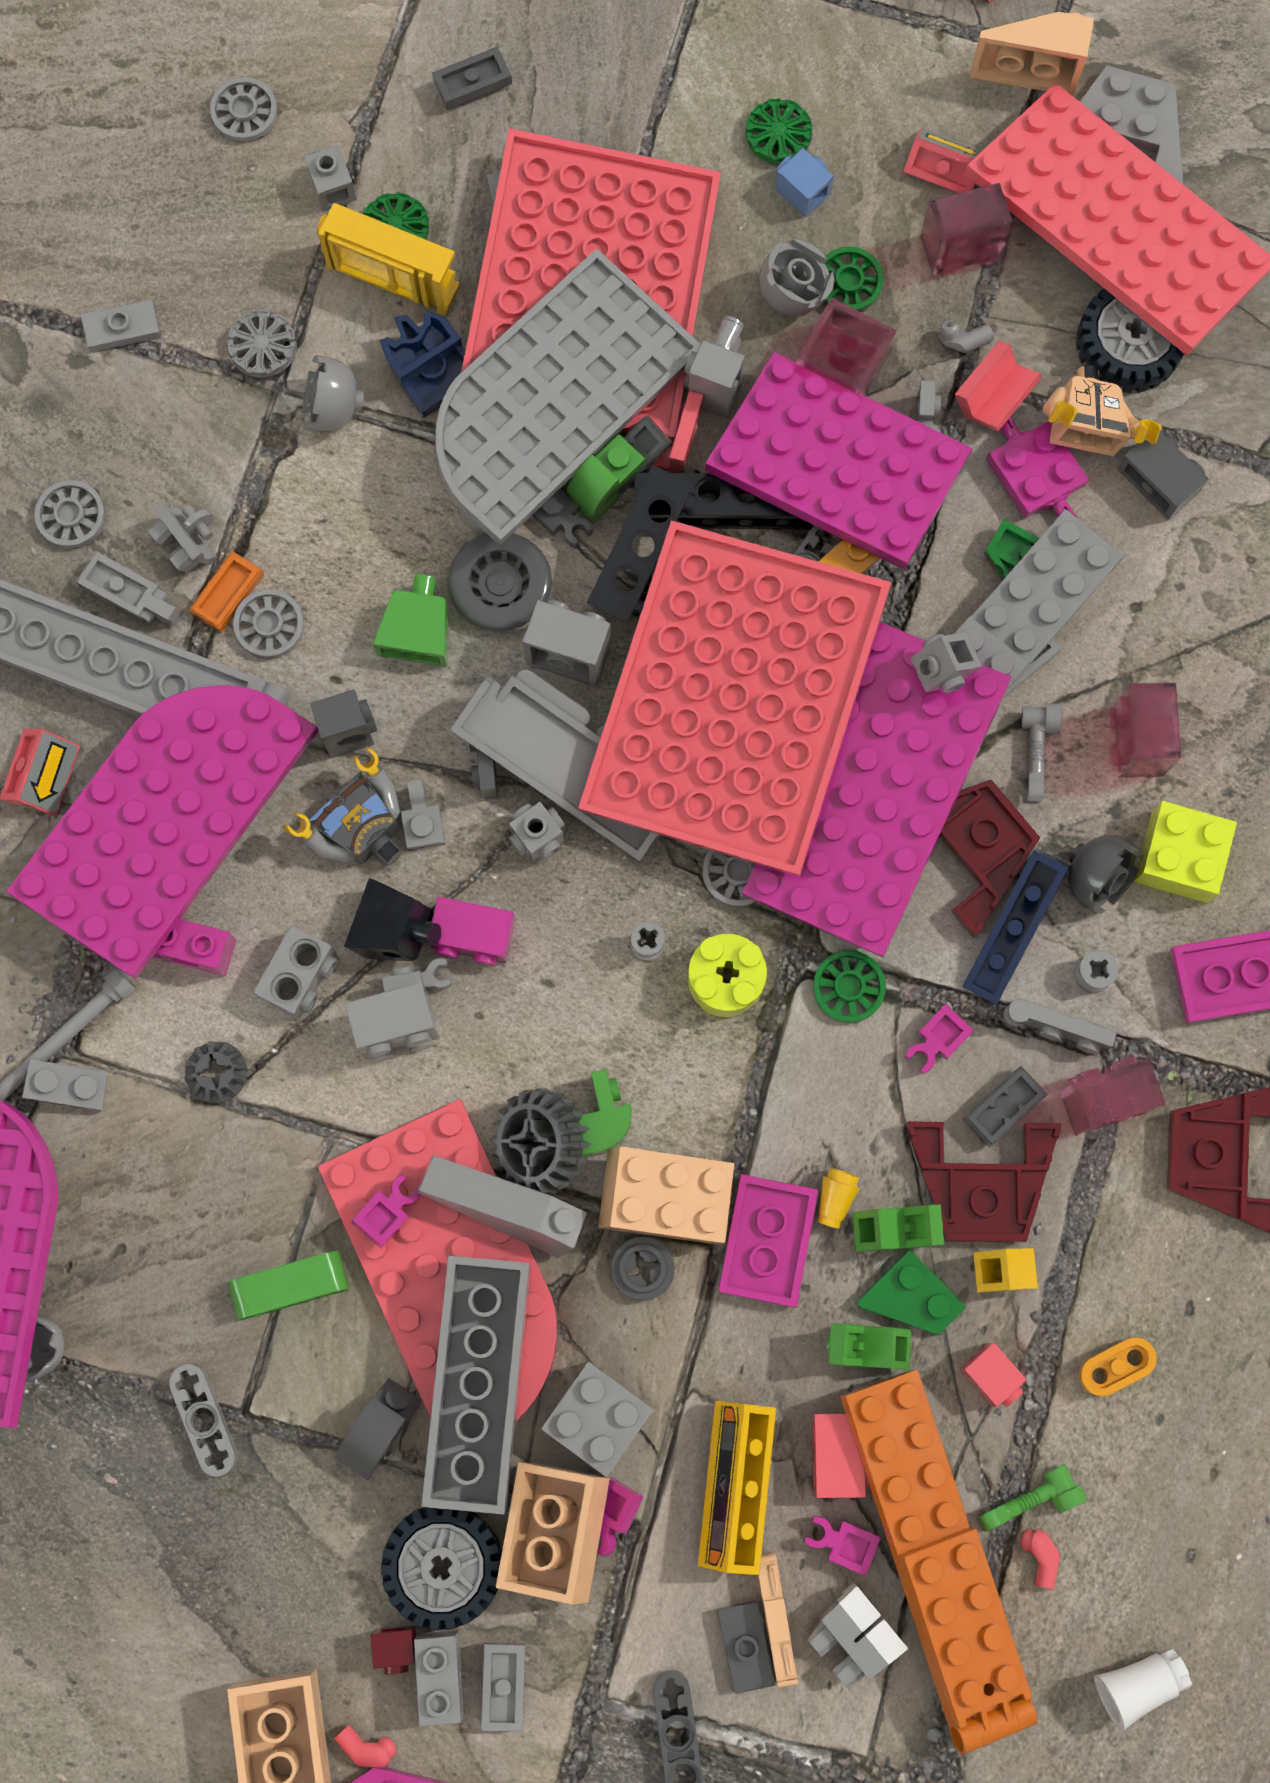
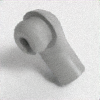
(963, 341)

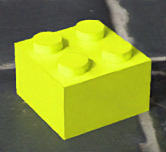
(1185, 852)

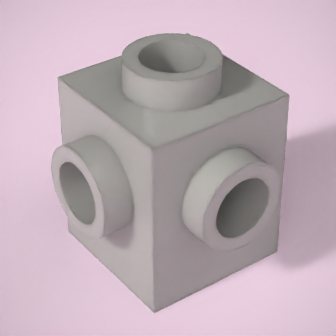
(946, 662)
(539, 844)

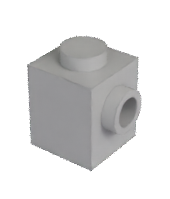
(330, 177)

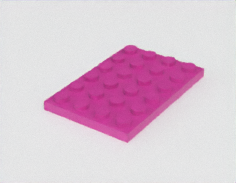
(838, 460)

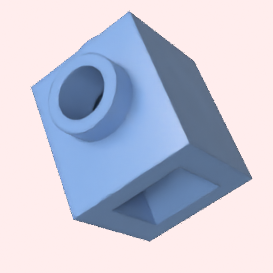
(804, 181)

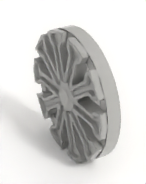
(243, 109)
(262, 344)
(70, 514)
(268, 623)
(735, 872)

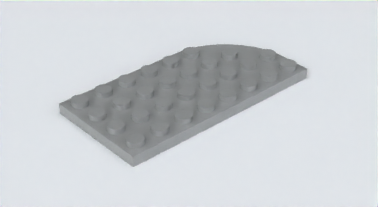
(554, 393)

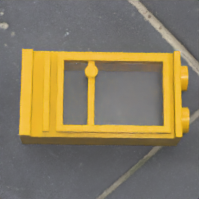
(388, 258)

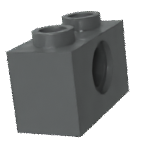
(344, 723)

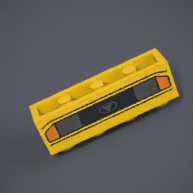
(737, 1488)

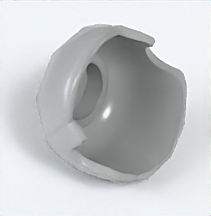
(46, 1348)

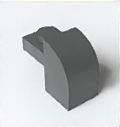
(377, 1428)

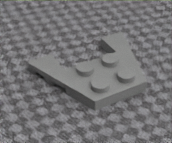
(1141, 112)

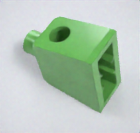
(415, 625)

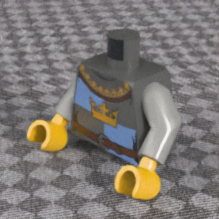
(356, 819)

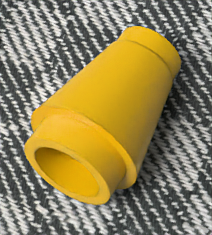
(837, 1196)

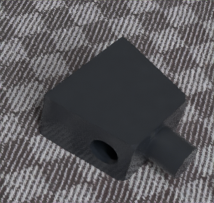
(391, 925)

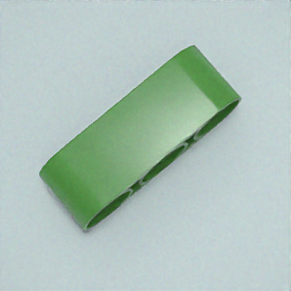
(288, 1285)

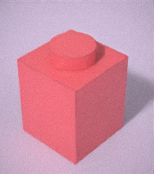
(994, 1376)

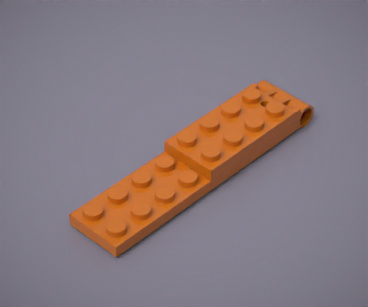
(940, 1563)

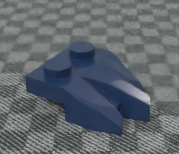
(425, 359)

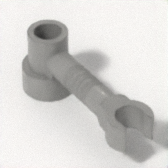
(1039, 721)

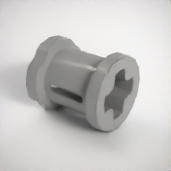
(648, 929)

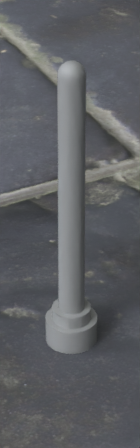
(114, 988)

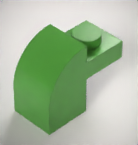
(601, 476)
(610, 1123)
(898, 1228)
(869, 1346)

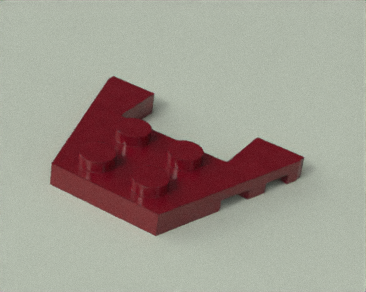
(991, 844)
(1212, 1155)
(984, 1199)

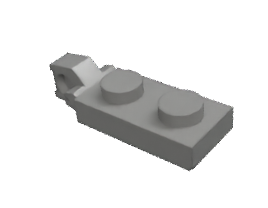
(126, 590)

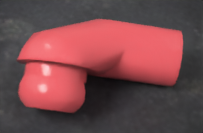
(1045, 1553)
(365, 1753)

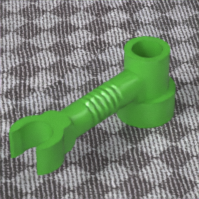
(1059, 1488)

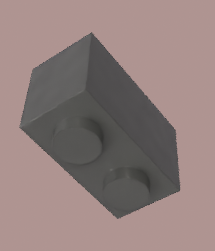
(1163, 474)

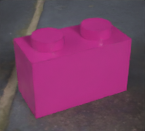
(473, 931)

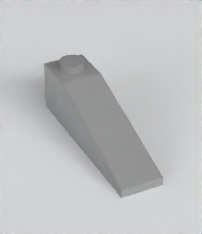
(504, 1205)

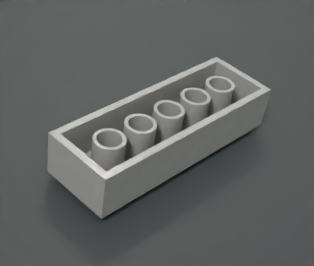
(476, 1385)

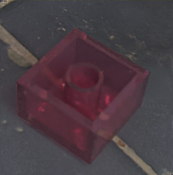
(966, 229)
(847, 347)
(1145, 730)
(1111, 1097)

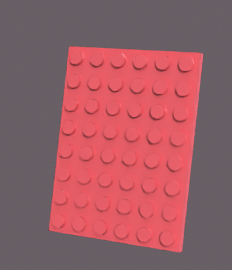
(573, 197)
(735, 697)

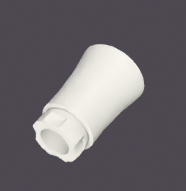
(1142, 1687)

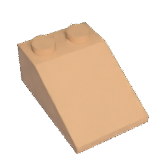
(1035, 52)

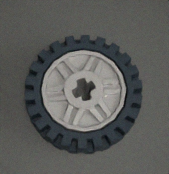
(1123, 360)
(432, 1598)

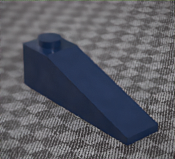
(1016, 925)

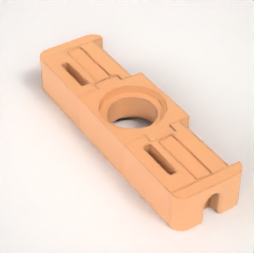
(776, 1621)

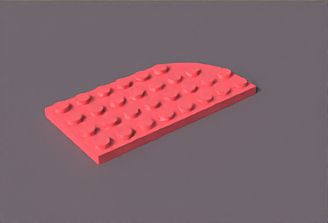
(412, 1265)

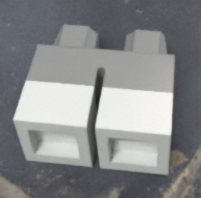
(860, 1632)

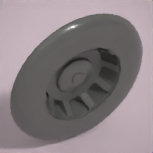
(499, 582)

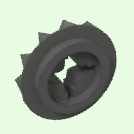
(230, 1081)
(660, 1275)

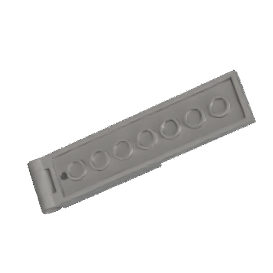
(1040, 596)
(104, 657)

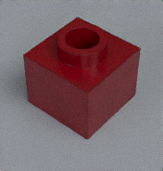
(393, 1649)

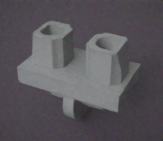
(188, 529)

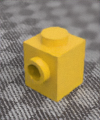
(1005, 1270)

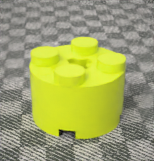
(745, 962)

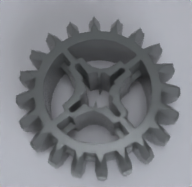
(551, 1120)

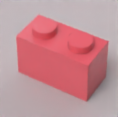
(836, 1459)

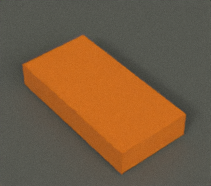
(226, 591)

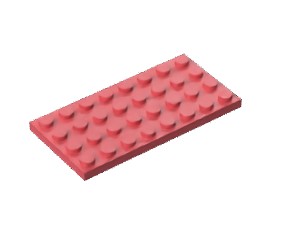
(1121, 218)

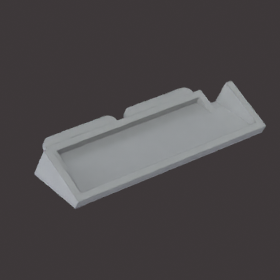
(545, 743)

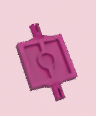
(1035, 470)

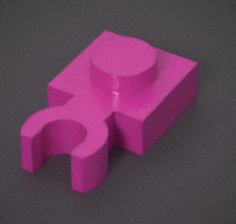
(941, 1035)
(383, 1215)
(618, 1514)
(849, 1545)

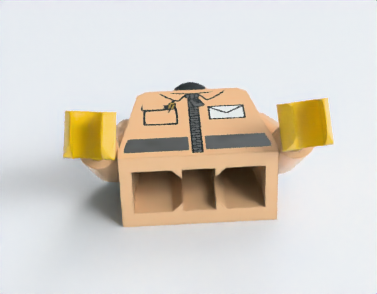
(1094, 416)

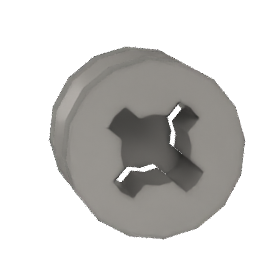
(1090, 977)

